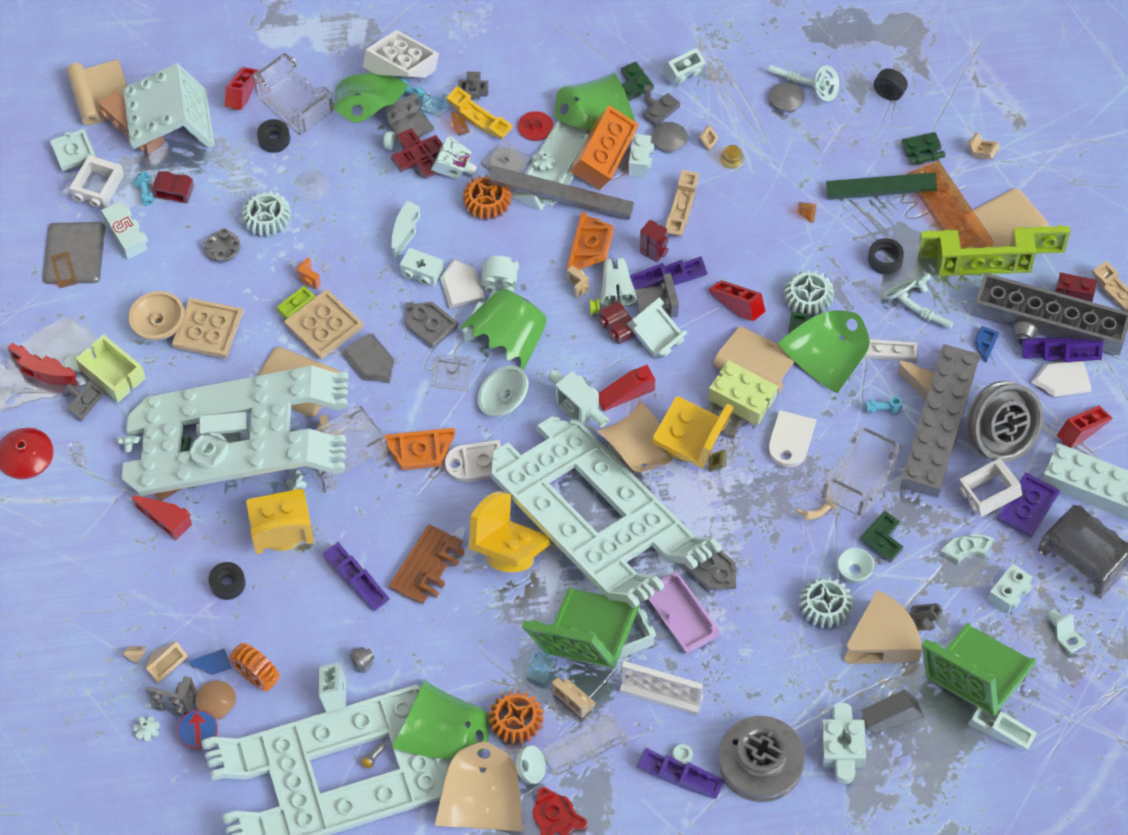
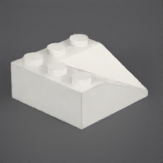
(400, 56)

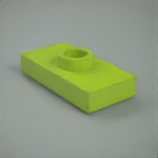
(295, 302)

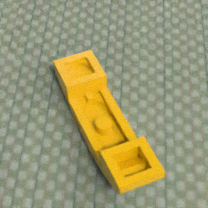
(477, 115)

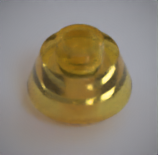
(732, 156)

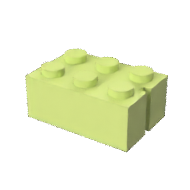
(111, 368)
(744, 391)

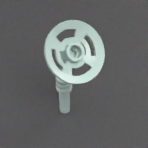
(818, 84)
(900, 292)

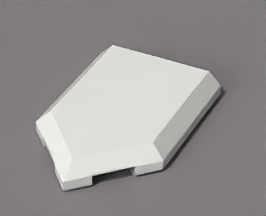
(461, 284)
(1063, 378)

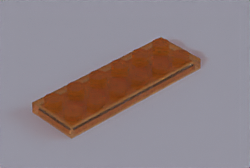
(952, 210)

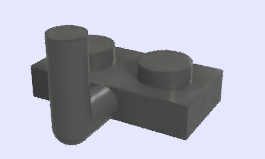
(659, 109)
(84, 400)

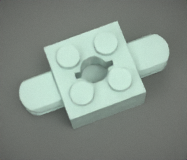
(843, 743)

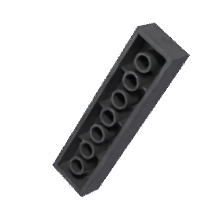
(1051, 312)
(940, 421)

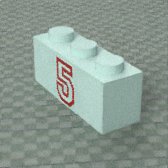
(125, 229)

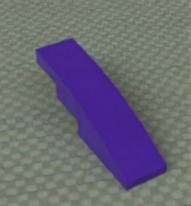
(680, 273)
(1062, 348)
(355, 576)
(680, 774)

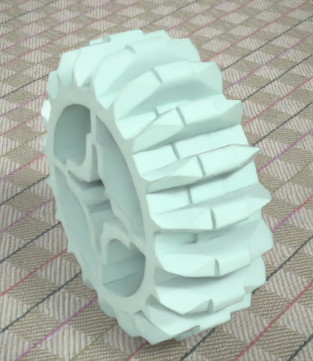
(264, 219)
(819, 288)
(811, 607)

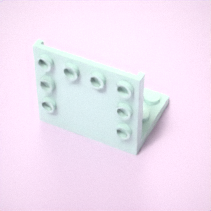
(165, 104)

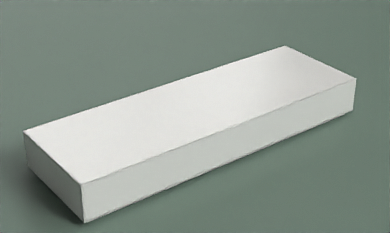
(892, 350)

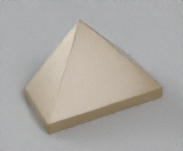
(165, 660)

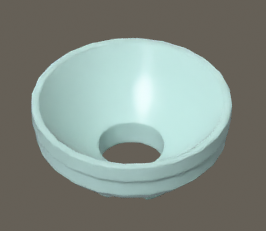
(859, 558)
(534, 765)

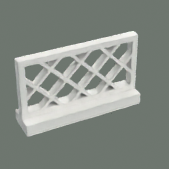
(661, 688)

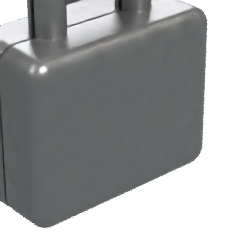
(85, 248)

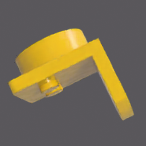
(690, 431)
(279, 521)
(505, 543)

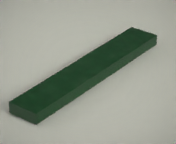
(881, 186)

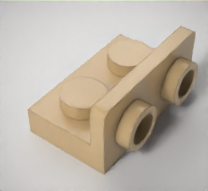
(572, 696)

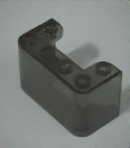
(1088, 548)

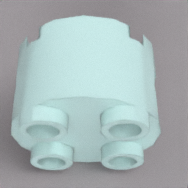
(499, 274)

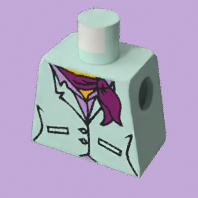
(453, 159)

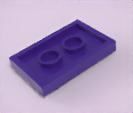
(1031, 508)

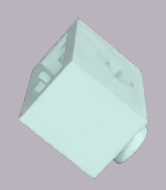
(421, 267)
(332, 687)

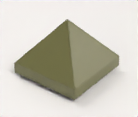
(718, 460)

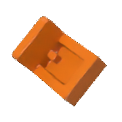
(307, 276)

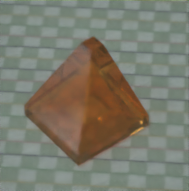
(807, 210)

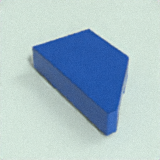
(985, 342)
(212, 663)

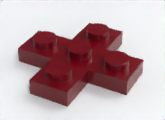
(416, 152)

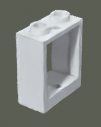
(102, 167)
(984, 474)

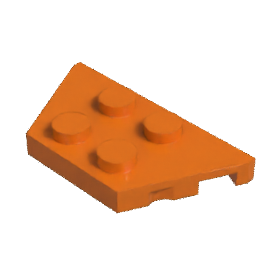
(590, 242)
(420, 448)

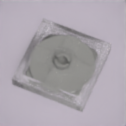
(507, 157)

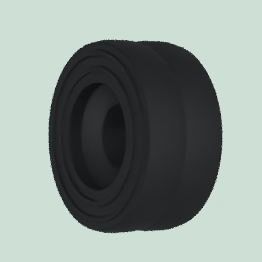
(890, 84)
(277, 144)
(229, 591)

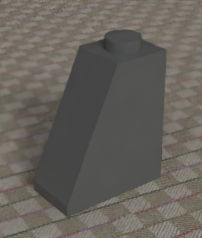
(892, 712)

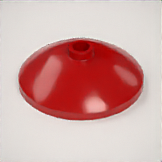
(29, 460)

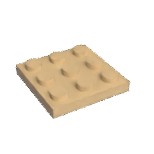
(323, 324)
(208, 328)

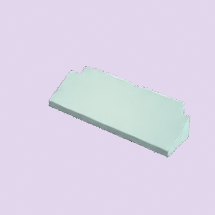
(564, 144)

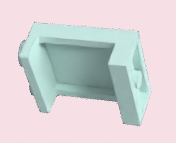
(656, 329)

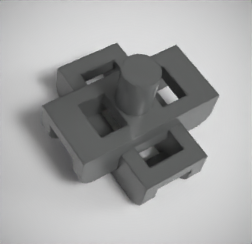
(471, 82)
(924, 615)

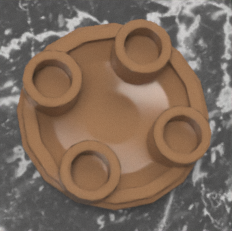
(216, 698)

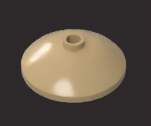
(154, 308)

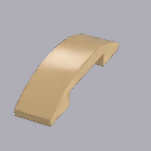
(682, 203)
(1112, 285)

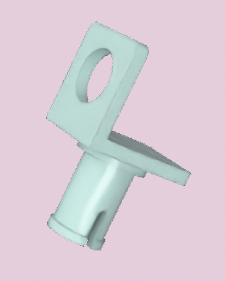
(1065, 630)

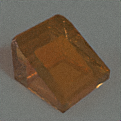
(459, 124)

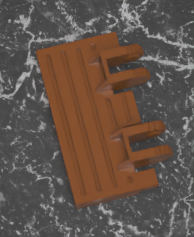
(426, 565)

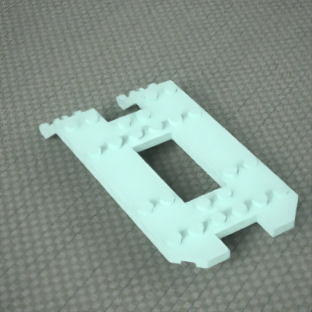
(270, 443)
(606, 553)
(287, 756)

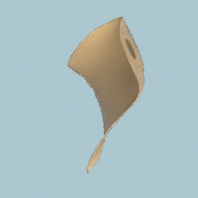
(633, 440)
(481, 798)

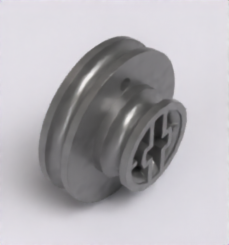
(1004, 420)
(764, 776)

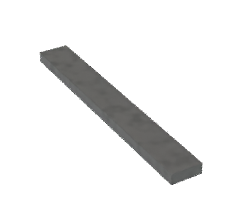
(561, 192)

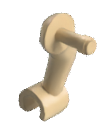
(811, 515)

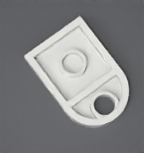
(791, 437)
(474, 461)

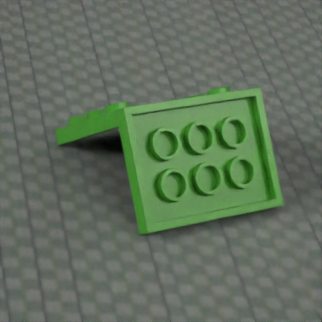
(585, 629)
(976, 668)

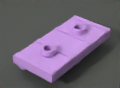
(683, 614)

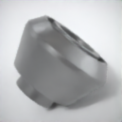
(1024, 329)
(362, 658)

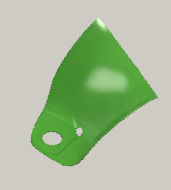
(375, 93)
(593, 100)
(821, 352)
(438, 724)

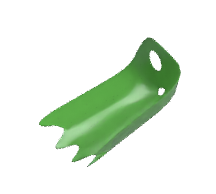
(509, 324)

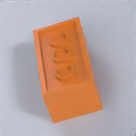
(604, 147)

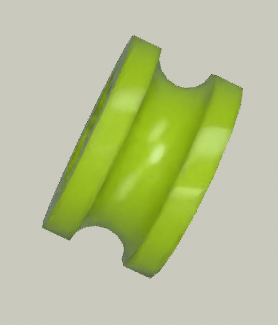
(594, 307)

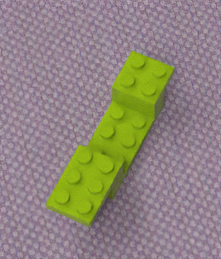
(1009, 259)

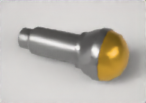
(369, 760)

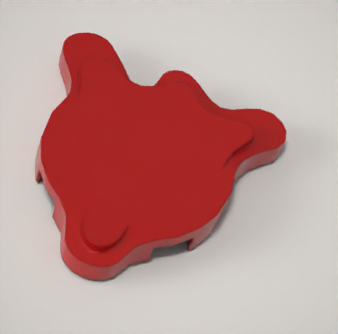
(556, 814)

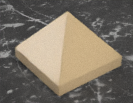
(708, 137)
(135, 653)

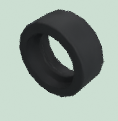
(885, 244)

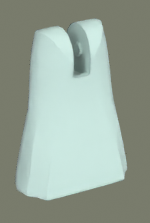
(617, 284)

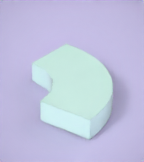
(967, 545)

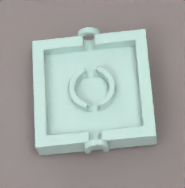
(72, 150)

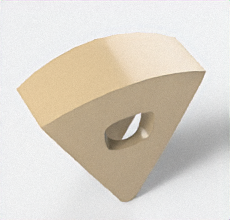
(884, 634)

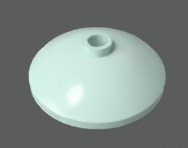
(503, 391)

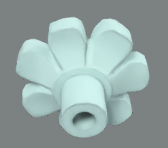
(543, 160)
(921, 283)
(127, 442)
(295, 481)
(147, 728)

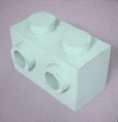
(684, 66)
(640, 155)
(1010, 588)

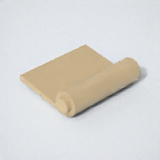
(93, 86)
(755, 355)

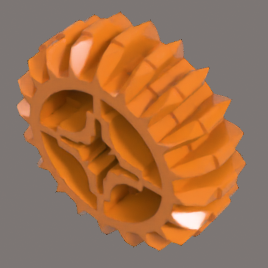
(486, 204)
(254, 666)
(503, 726)

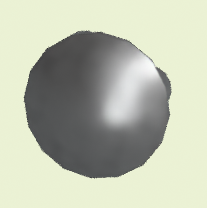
(786, 96)
(669, 136)
(222, 245)

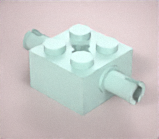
(577, 398)

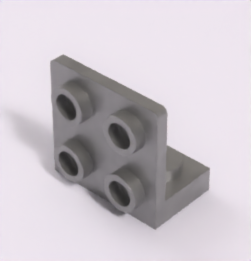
(407, 115)
(666, 293)
(179, 702)

